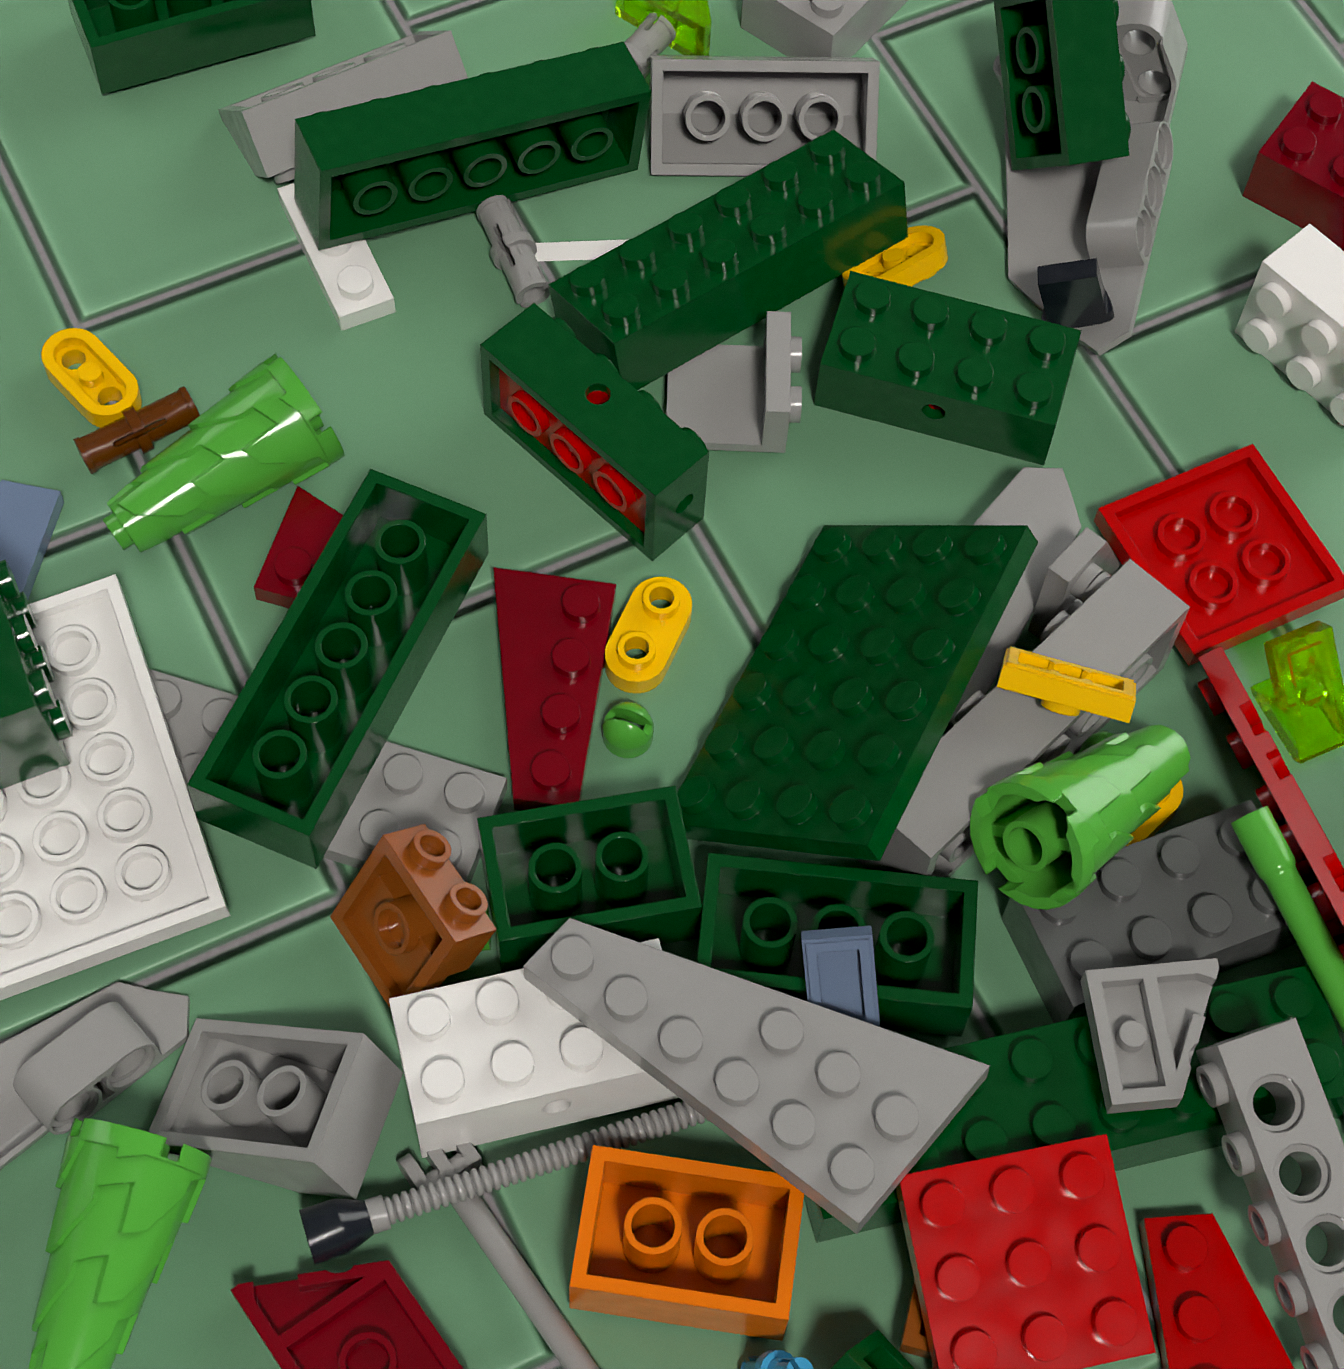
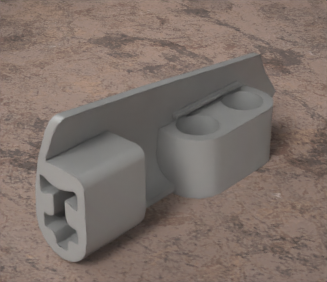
(1046, 505)
(83, 1060)

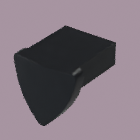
(1074, 294)

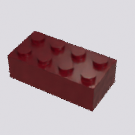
(1303, 165)

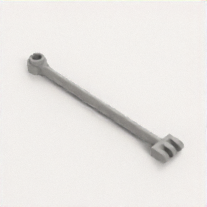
(502, 1254)

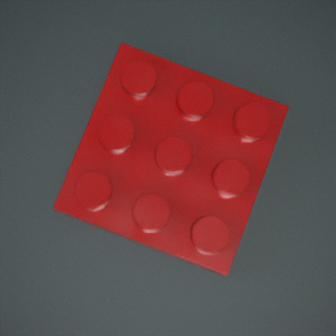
(1227, 548)
(1025, 1260)

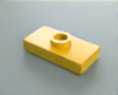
(1067, 686)

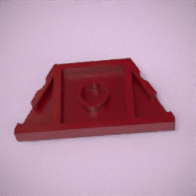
(344, 1321)

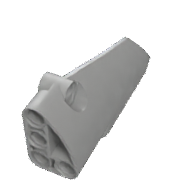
(1109, 204)

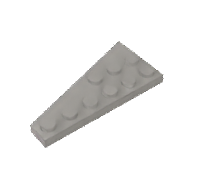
(792, 1082)

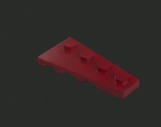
(552, 677)

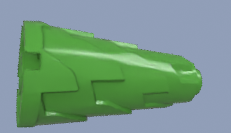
(229, 457)
(1073, 814)
(109, 1239)

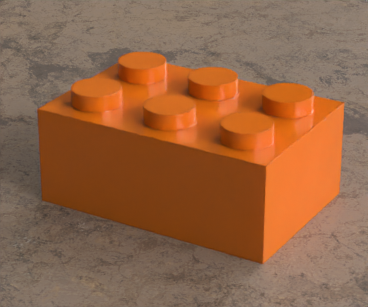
(686, 1243)

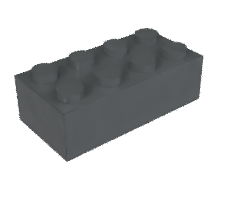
(1153, 904)

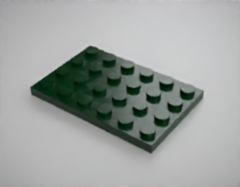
(853, 687)

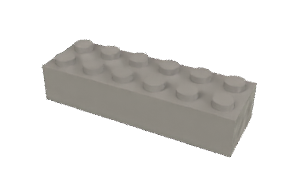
(1119, 629)

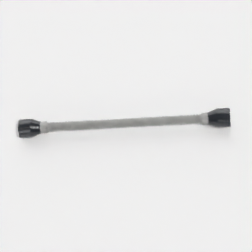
(342, 1225)

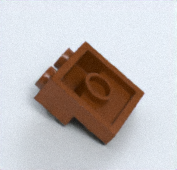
(412, 914)

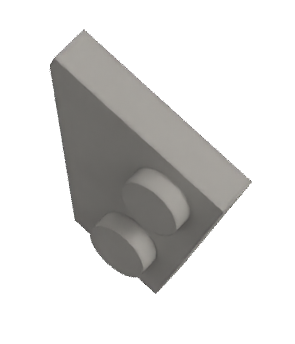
(1070, 577)
(1146, 1029)

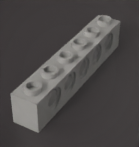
(1308, 1133)

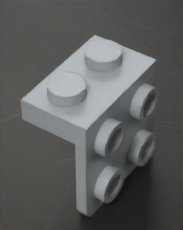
(741, 392)

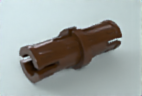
(139, 429)

